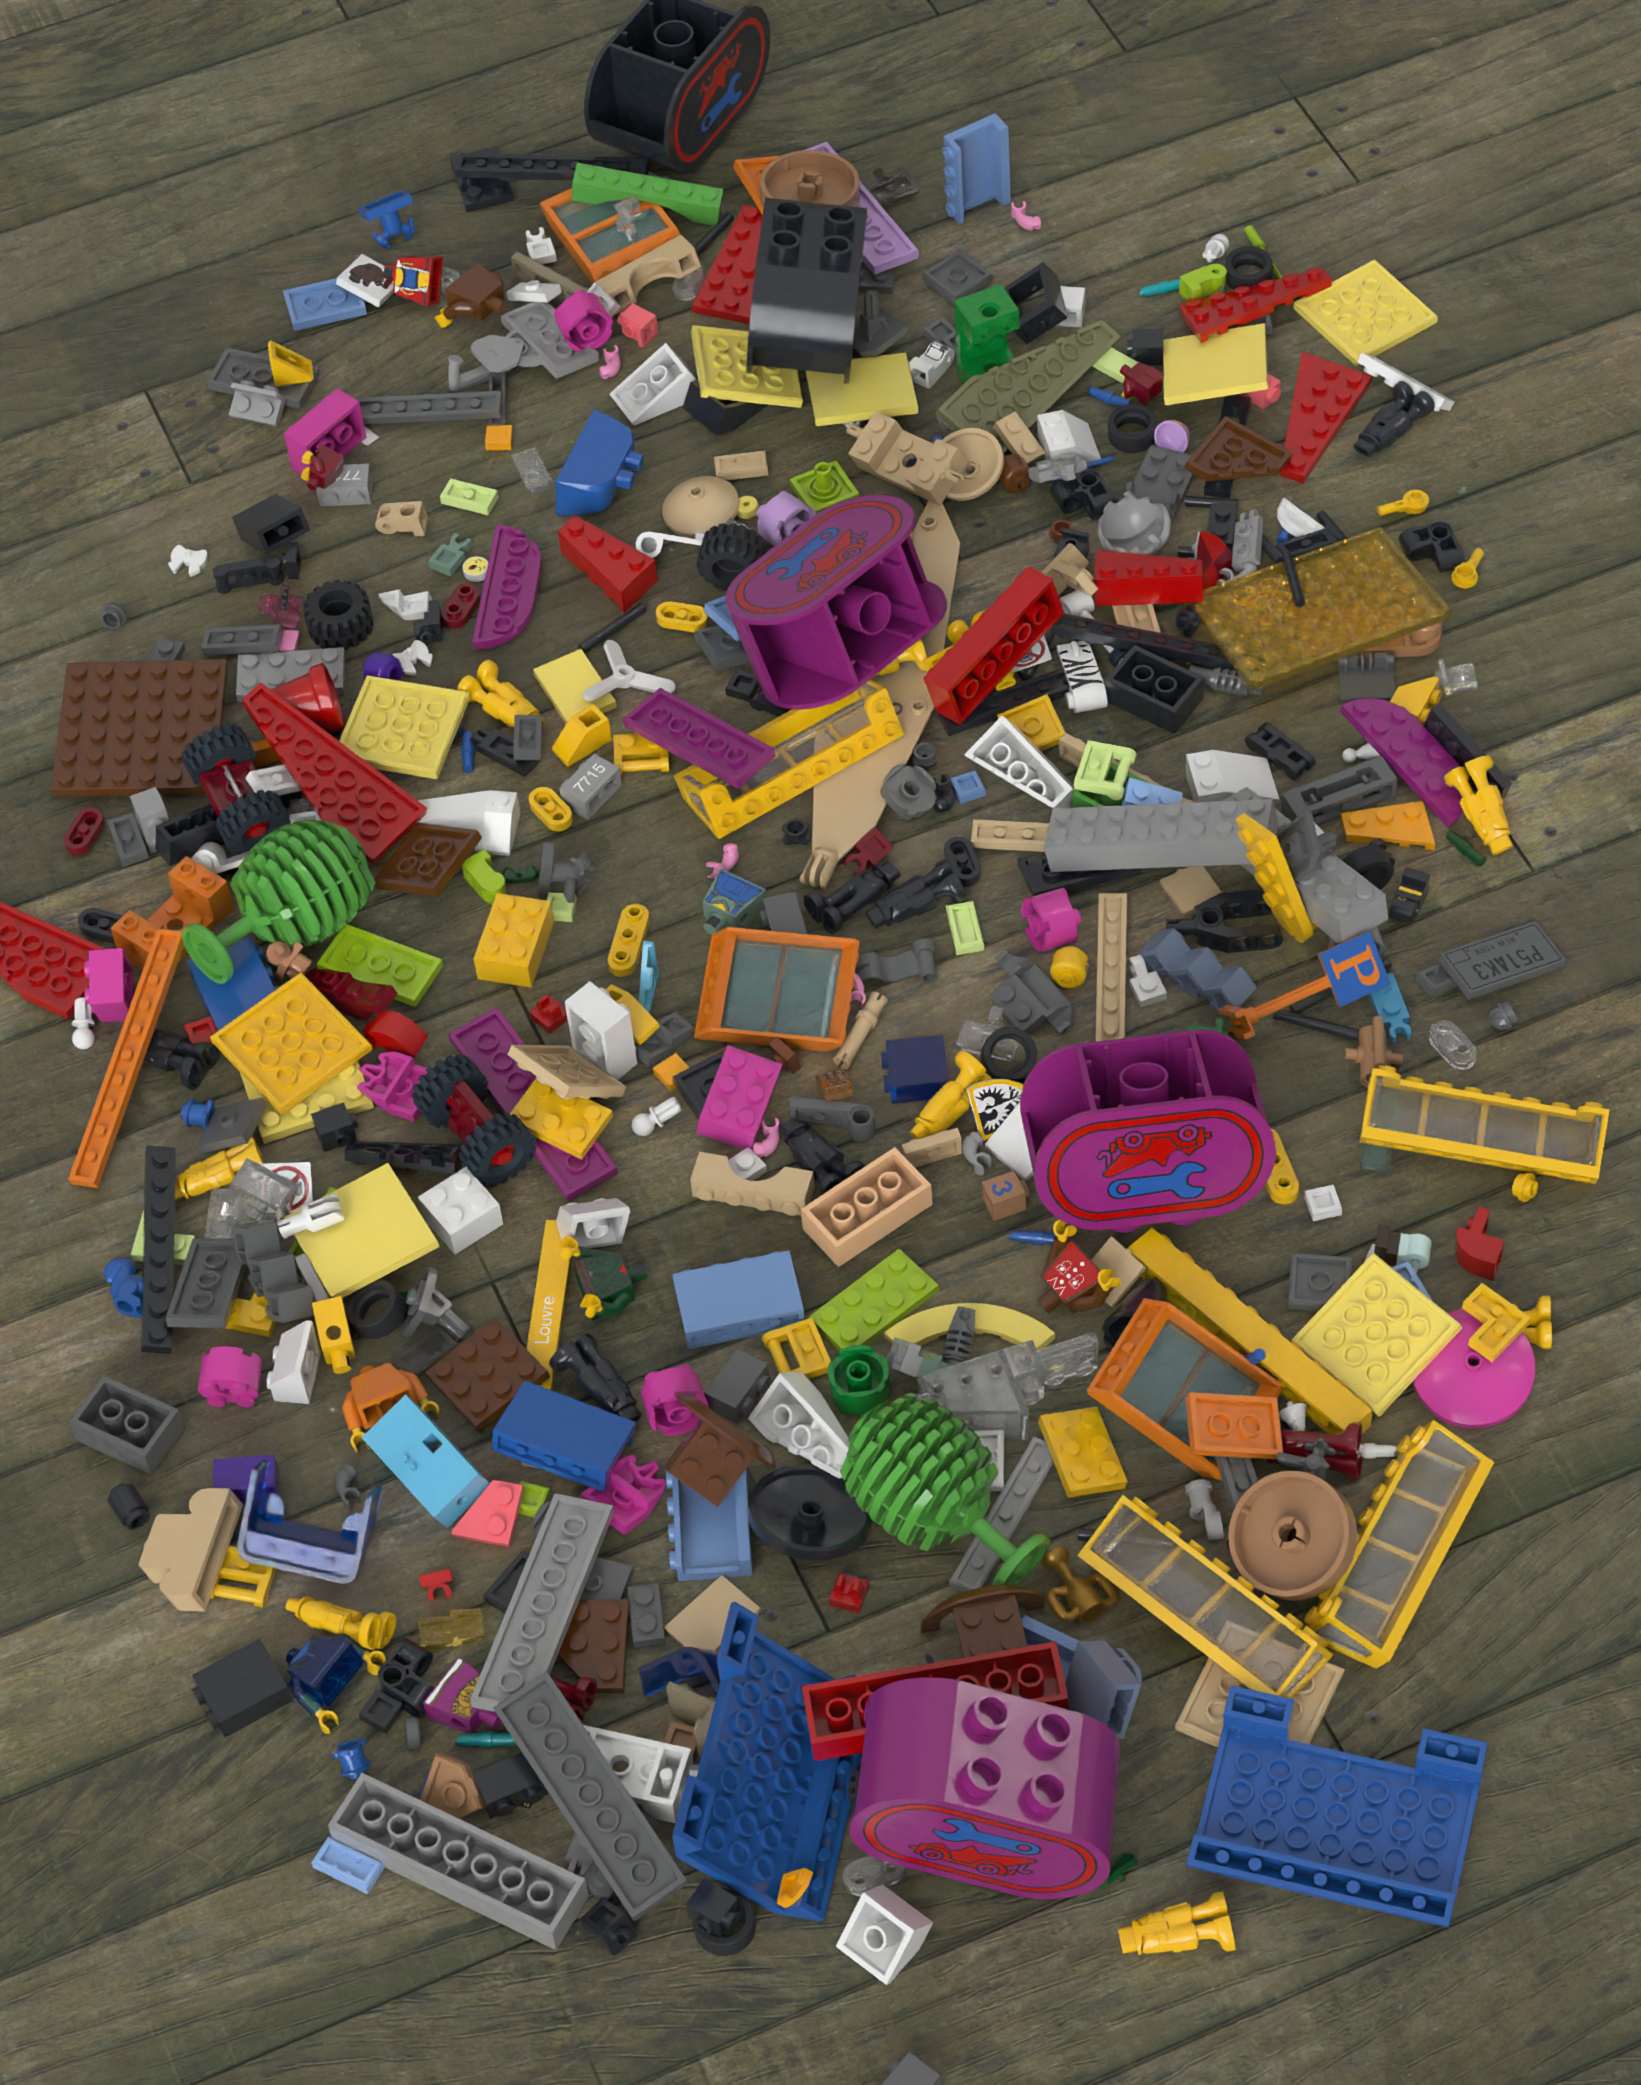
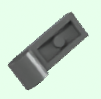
(835, 1114)

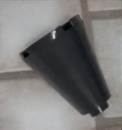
(1120, 1317)

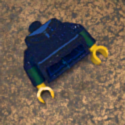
(324, 1669)

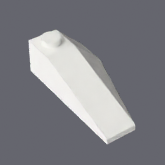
(490, 812)
(802, 1421)

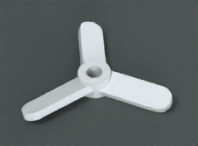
(625, 676)

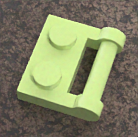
(1096, 765)

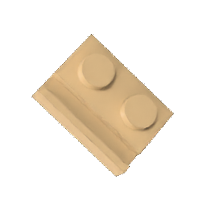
(1136, 616)

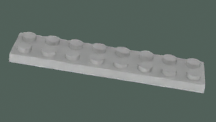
(544, 1598)

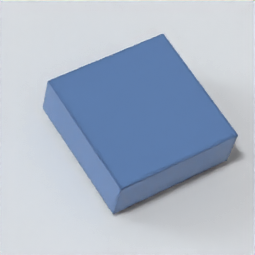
(967, 787)

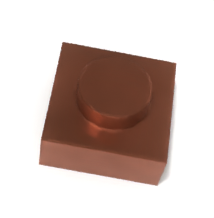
(784, 1055)

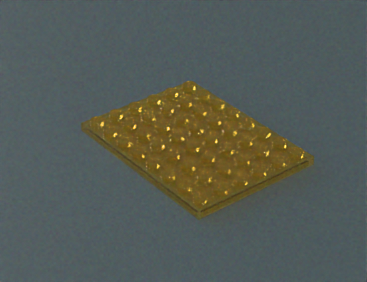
(1353, 596)

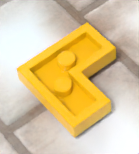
(251, 1317)
(1500, 1322)

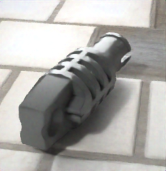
(1225, 681)
(960, 1336)

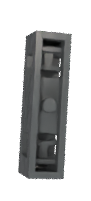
(1341, 792)

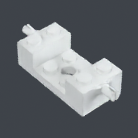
(654, 1772)

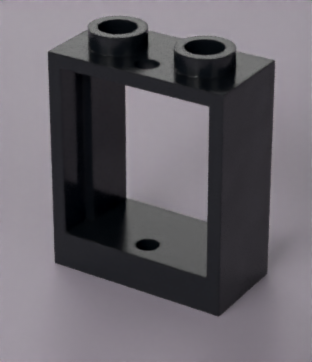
(1051, 311)

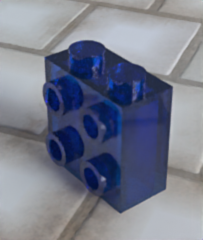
(915, 1068)

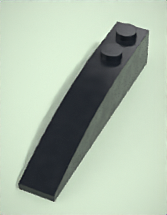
(190, 831)

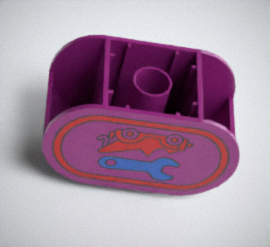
(834, 602)
(1146, 1130)
(987, 1788)

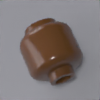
(1015, 474)

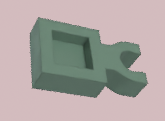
(449, 558)

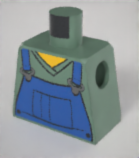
(731, 902)

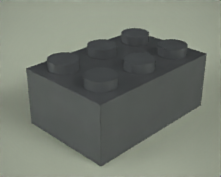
(127, 1425)

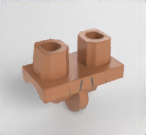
(288, 961)

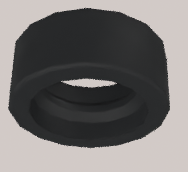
(1247, 256)
(1131, 414)
(1373, 858)
(1019, 1036)
(387, 1320)
(737, 1942)

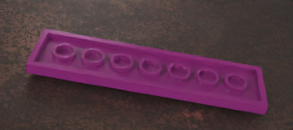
(487, 1045)

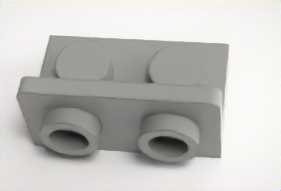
(257, 404)

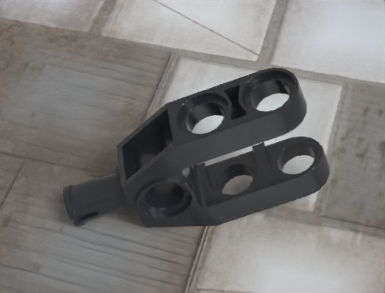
(1210, 932)

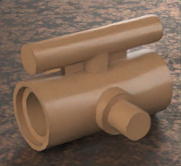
(1372, 1050)

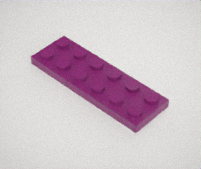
(699, 737)

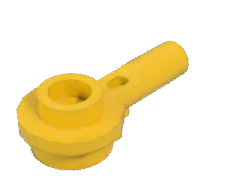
(1412, 503)
(1465, 573)

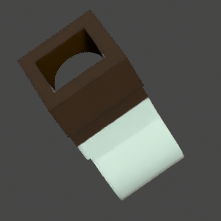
(1399, 1247)

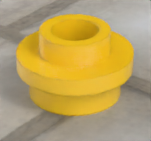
(1525, 1187)

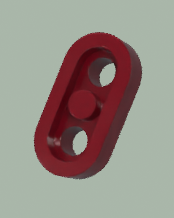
(463, 601)
(81, 836)

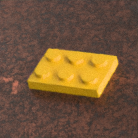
(562, 1122)
(1082, 1452)

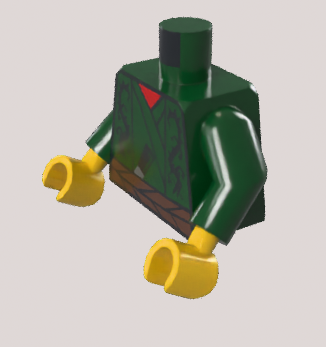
(602, 1278)

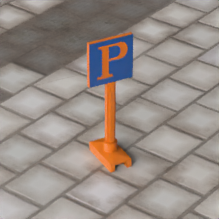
(1350, 971)

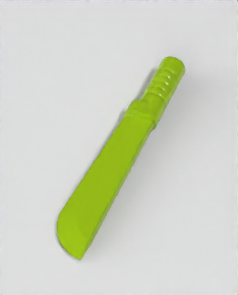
(1257, 242)

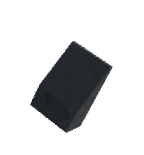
(718, 414)

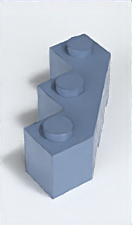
(1196, 970)

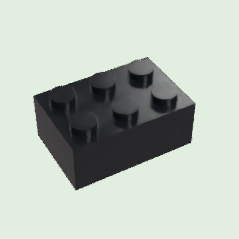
(1154, 689)

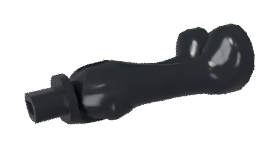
(860, 889)

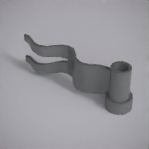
(897, 968)

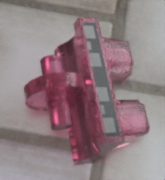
(284, 609)

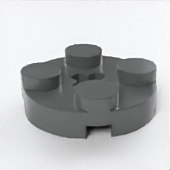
(899, 800)

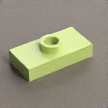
(469, 496)

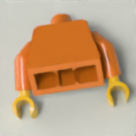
(376, 1393)

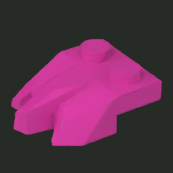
(392, 1084)
(631, 1492)

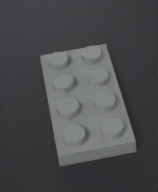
(280, 667)

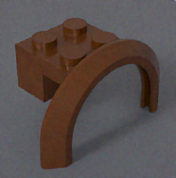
(714, 1453)
(986, 1617)

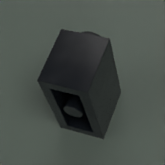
(509, 1785)

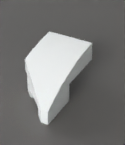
(409, 606)

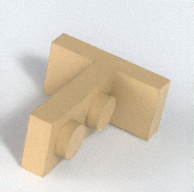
(1070, 571)

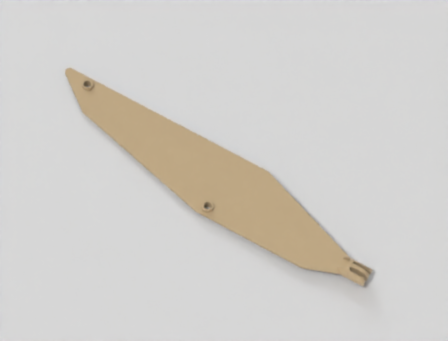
(851, 800)

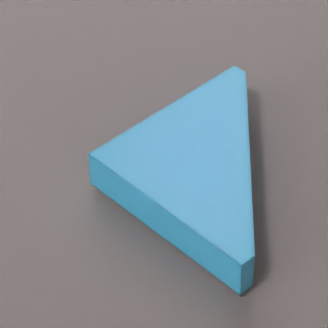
(649, 975)

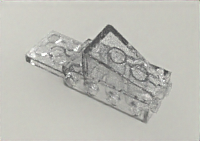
(1002, 1399)

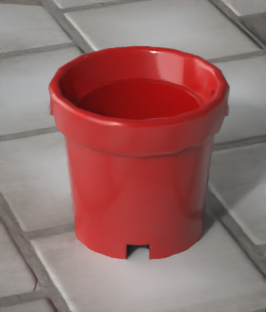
(315, 698)

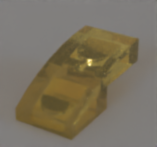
(457, 1629)

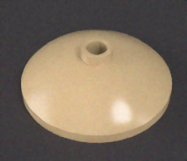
(983, 455)
(699, 505)

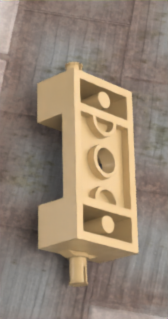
(886, 448)

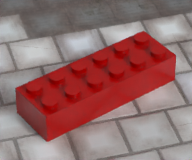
(993, 645)

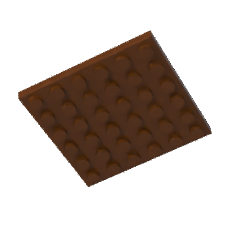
(131, 722)

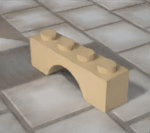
(671, 259)
(783, 1193)

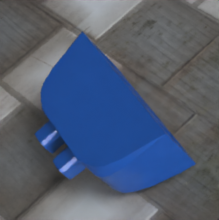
(597, 467)

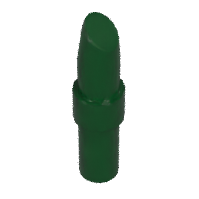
(1465, 848)

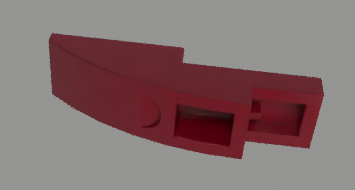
(351, 996)

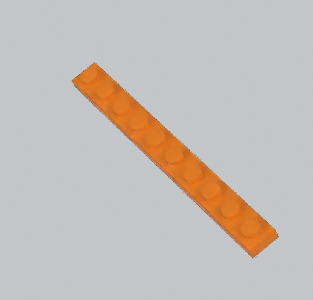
(127, 1059)

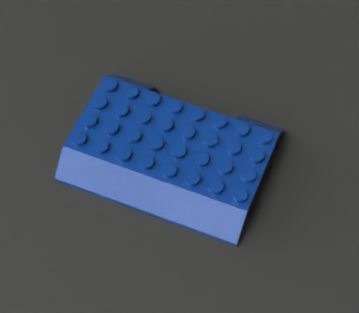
(757, 1790)
(1335, 1818)

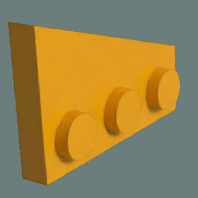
(1394, 823)

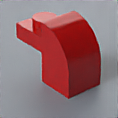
(395, 1033)
(1475, 1250)

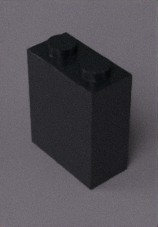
(271, 523)
(240, 1688)

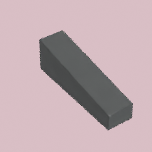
(498, 382)

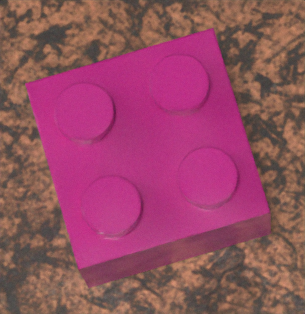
(109, 984)

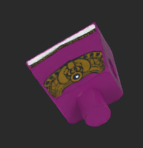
(451, 1703)

